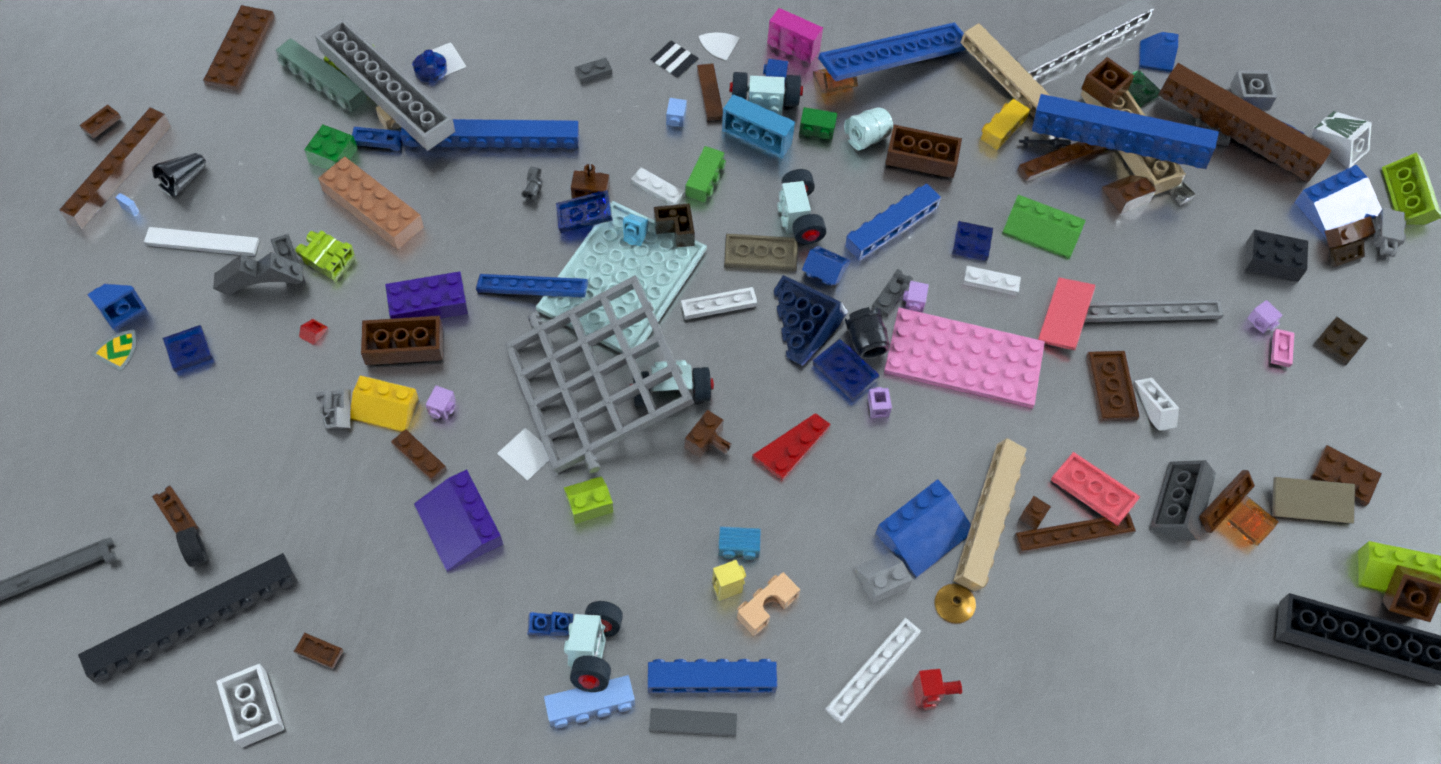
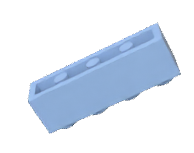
(580, 705)

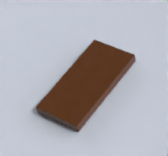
(1112, 386)

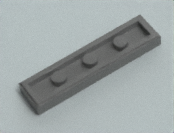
(693, 722)

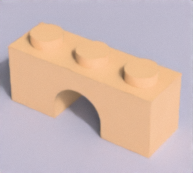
(780, 590)

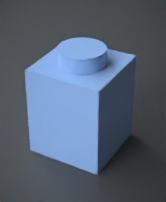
(676, 112)

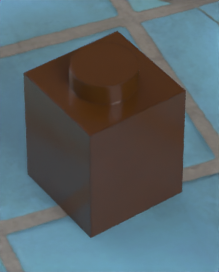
(1034, 513)

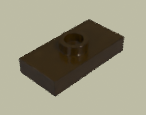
(1347, 252)

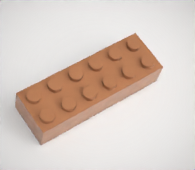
(371, 203)

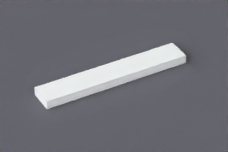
(201, 241)
(872, 671)

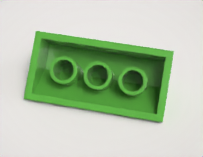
(1044, 226)

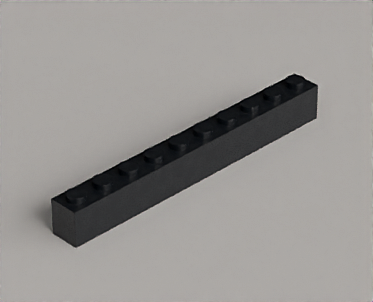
(186, 618)

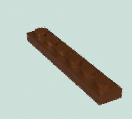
(1058, 159)

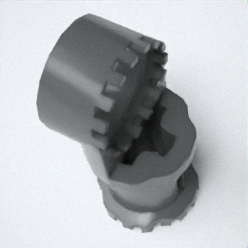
(533, 184)

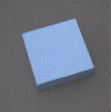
(127, 204)

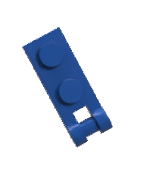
(377, 138)

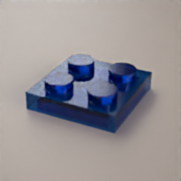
(972, 240)
(187, 348)

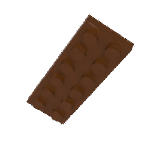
(238, 48)

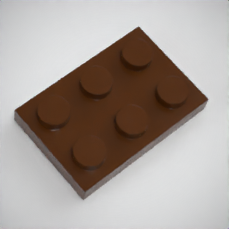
(1340, 468)

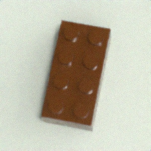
(923, 151)
(402, 340)

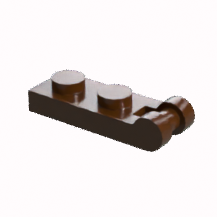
(174, 510)

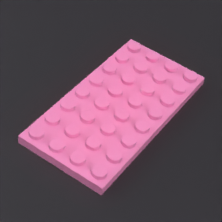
(965, 357)

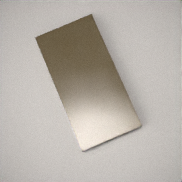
(761, 252)
(1313, 500)

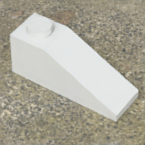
(1158, 404)

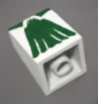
(1345, 136)

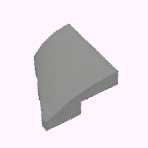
(335, 408)

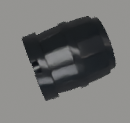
(868, 333)

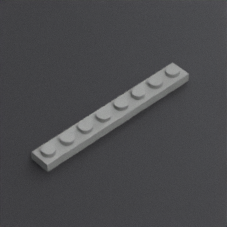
(1154, 311)

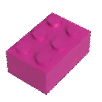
(794, 35)

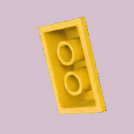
(383, 404)

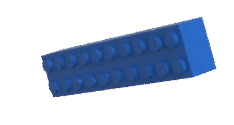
(1125, 131)

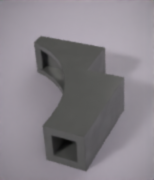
(246, 272)

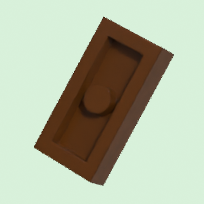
(100, 121)

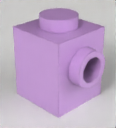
(916, 296)
(1265, 317)
(441, 403)

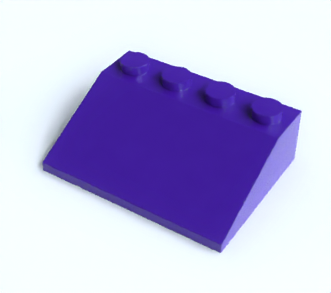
(458, 521)

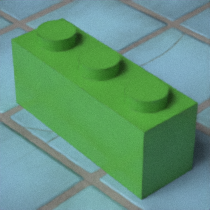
(705, 174)

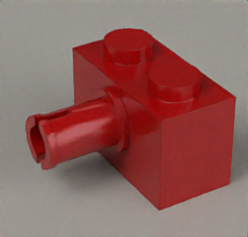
(930, 688)

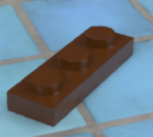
(418, 455)

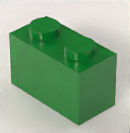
(817, 123)

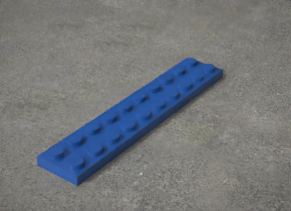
(892, 51)

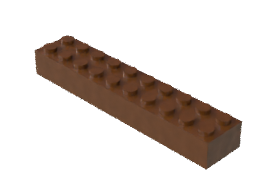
(1244, 122)

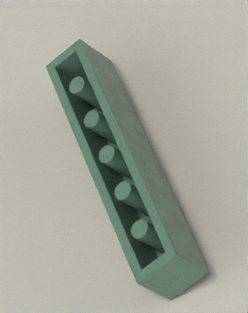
(321, 75)

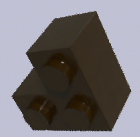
(675, 220)

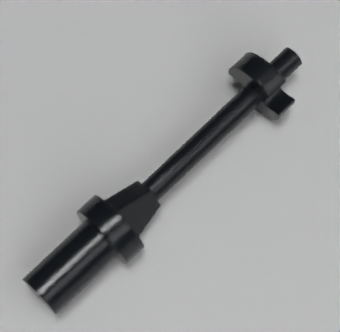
(1056, 142)

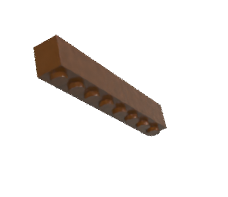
(115, 168)

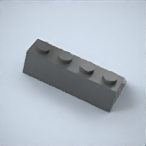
(1183, 499)

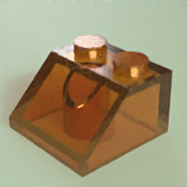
(830, 86)
(1251, 521)

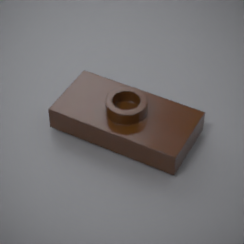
(318, 651)

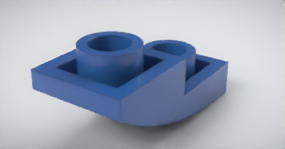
(549, 624)

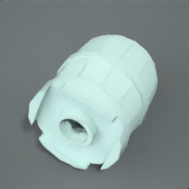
(868, 127)

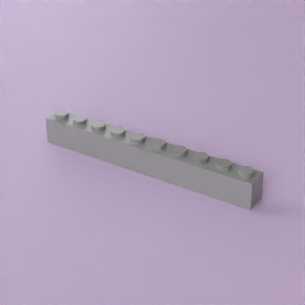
(1085, 37)

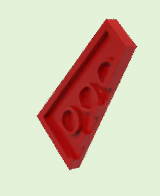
(790, 448)

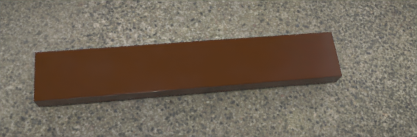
(1072, 534)

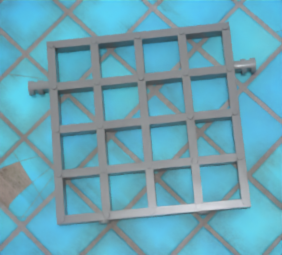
(597, 373)

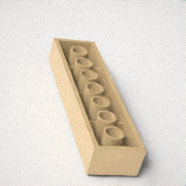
(1161, 174)

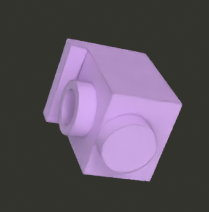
(879, 402)

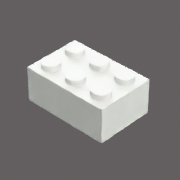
(250, 705)

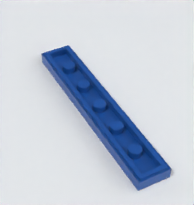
(532, 285)

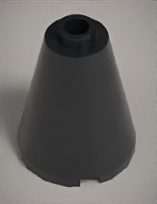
(178, 172)

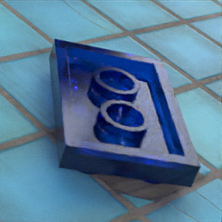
(584, 211)
(846, 369)

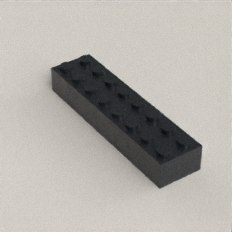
(1360, 638)

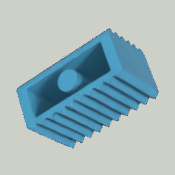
(739, 542)

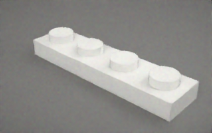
(718, 303)

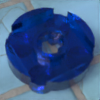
(427, 58)

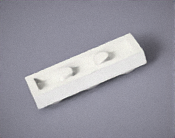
(657, 187)
(992, 280)

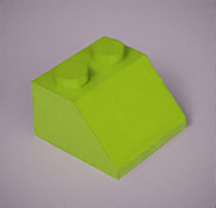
(589, 499)

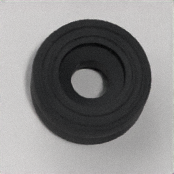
(191, 546)

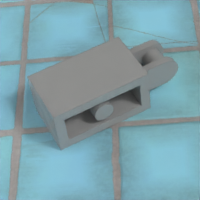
(1389, 231)

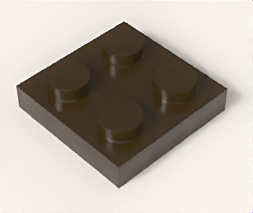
(1341, 340)

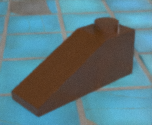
(1350, 232)

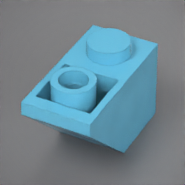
(635, 229)

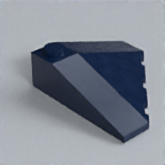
(806, 317)

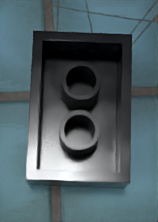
(1276, 255)

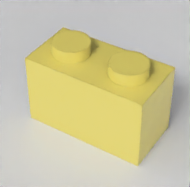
(728, 579)

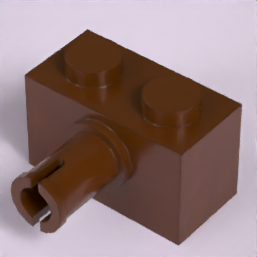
(588, 182)
(705, 434)

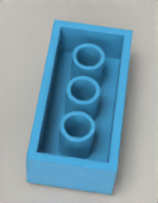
(758, 126)

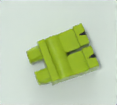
(325, 253)

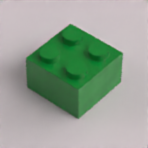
(329, 147)

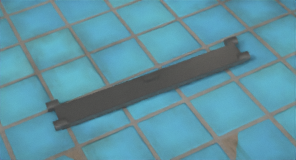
(57, 567)

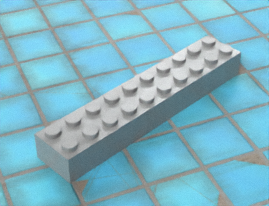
(385, 84)

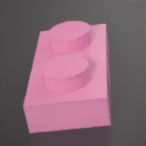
(1282, 348)

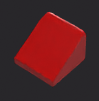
(312, 331)

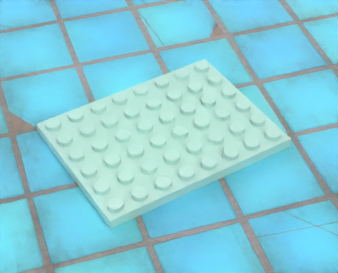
(610, 260)

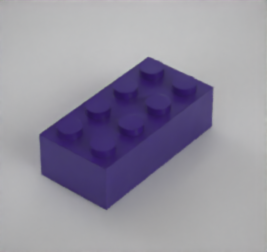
(427, 296)

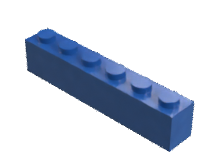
(892, 221)
(712, 676)

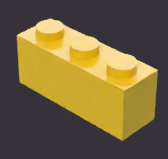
(1004, 123)

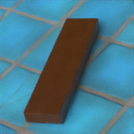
(710, 92)
(1227, 501)

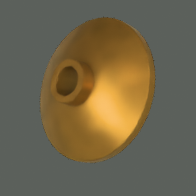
(949, 609)

